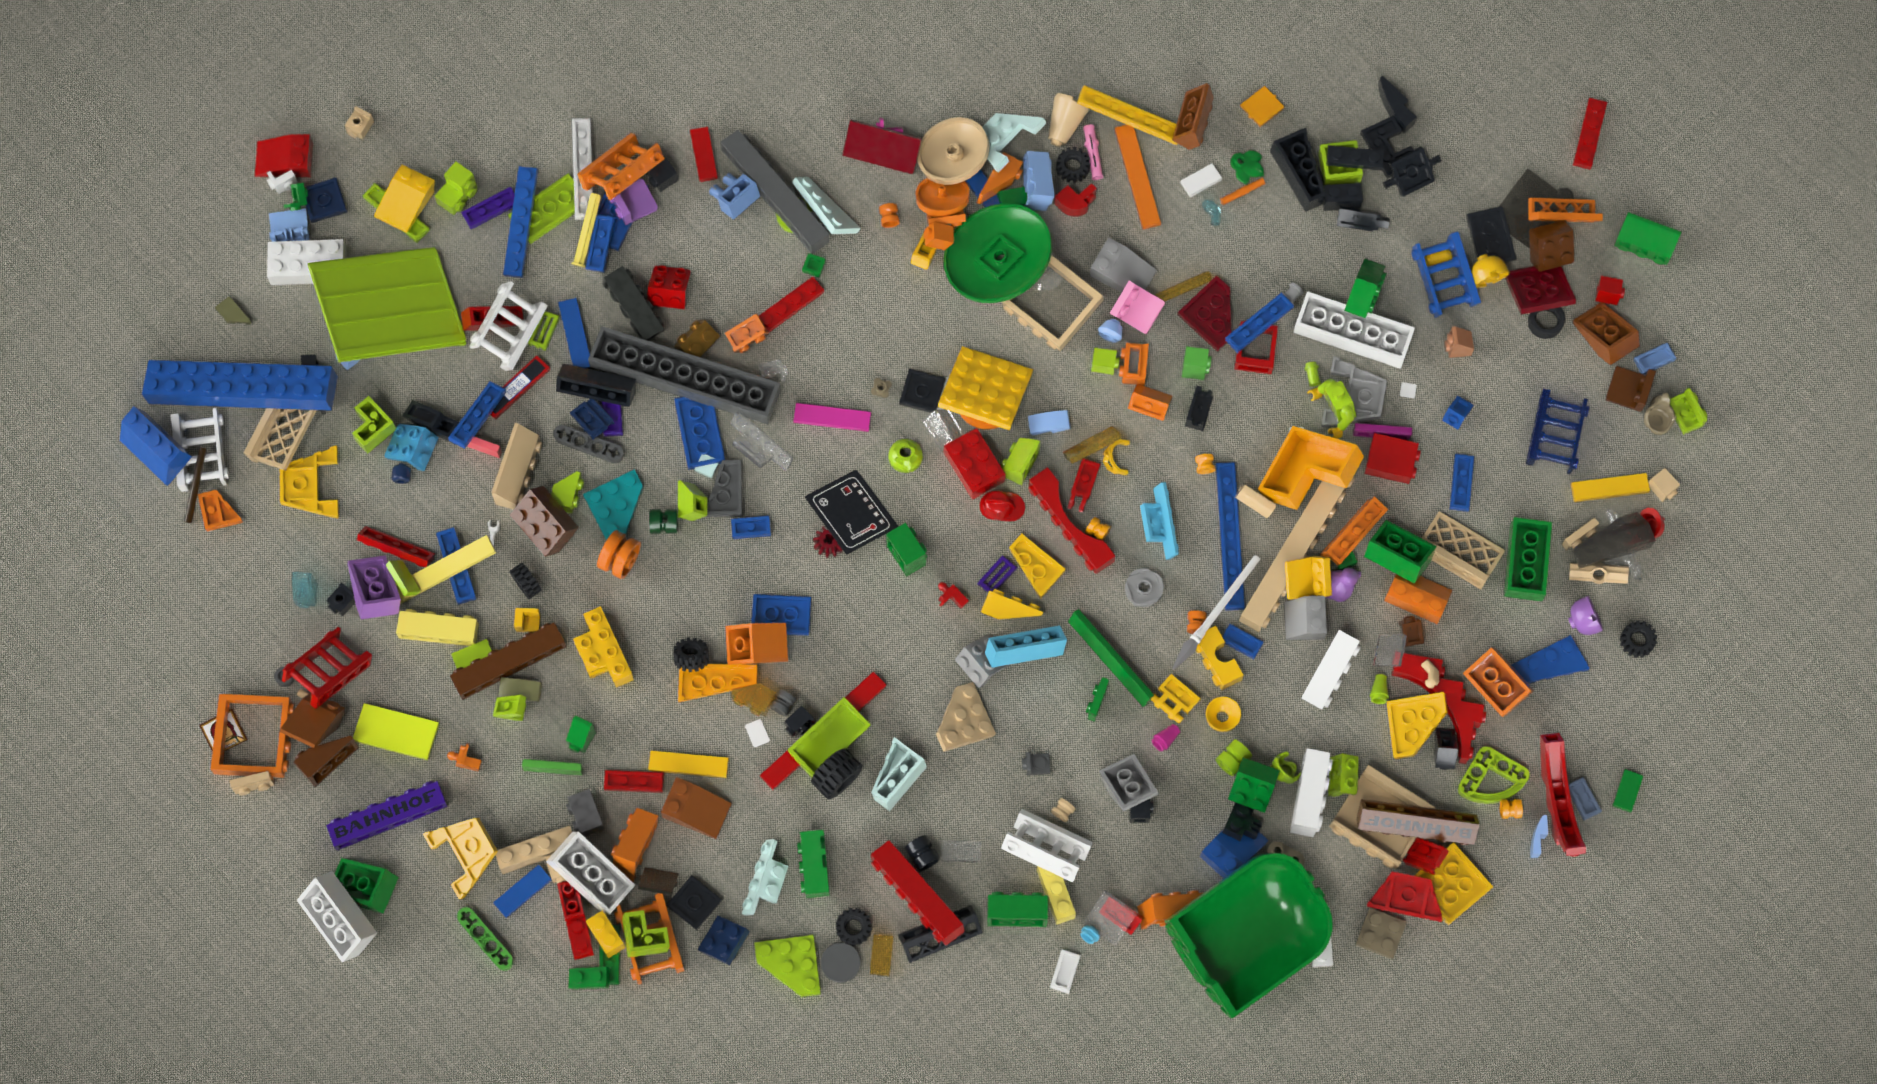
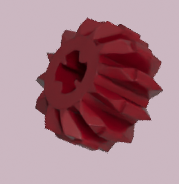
(824, 547)

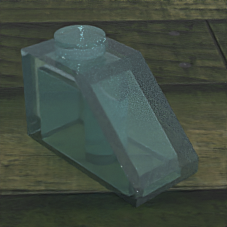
(304, 589)

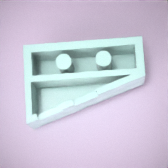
(898, 774)

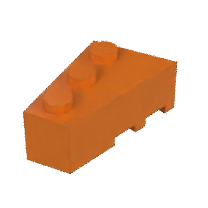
(634, 842)
(1161, 907)

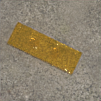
(1092, 445)

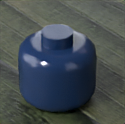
(401, 474)

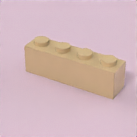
(531, 850)

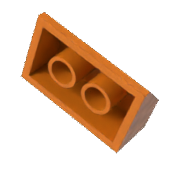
(1422, 598)

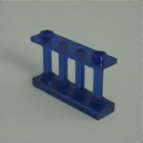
(1539, 436)

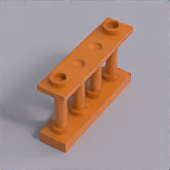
(615, 157)
(675, 961)

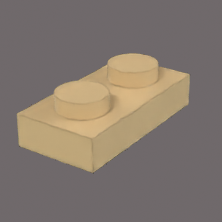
(1574, 539)

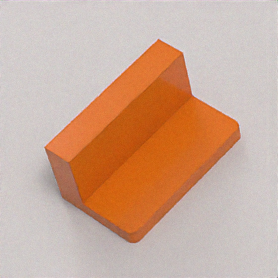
(1150, 402)

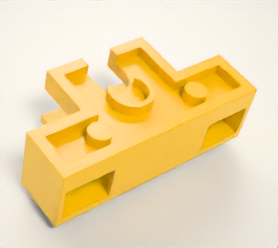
(601, 650)

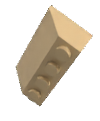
(516, 467)

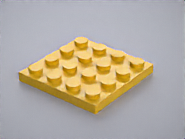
(985, 388)

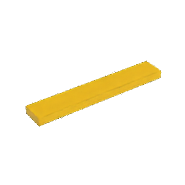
(1127, 113)

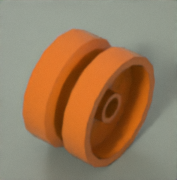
(618, 554)

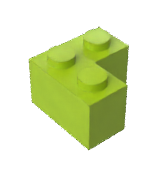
(458, 188)
(376, 425)
(640, 940)

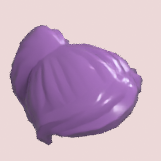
(1343, 583)

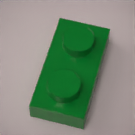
(588, 978)

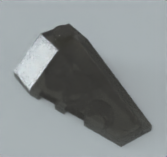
(1620, 538)

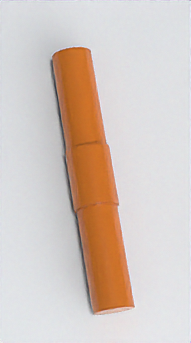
(1242, 191)

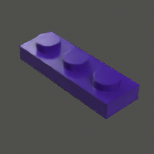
(489, 208)

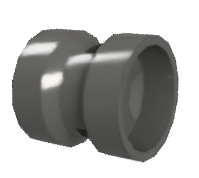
(783, 702)

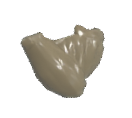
(1660, 415)

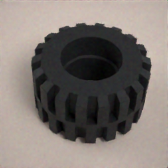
(836, 773)

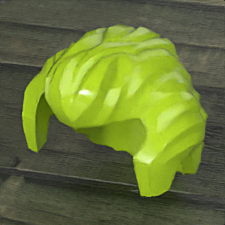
(1286, 768)

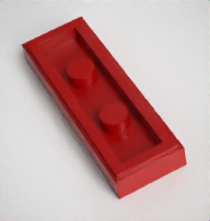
(703, 154)
(633, 781)

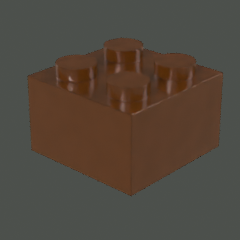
(1551, 245)

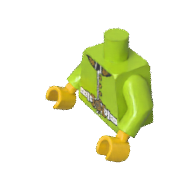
(1339, 403)

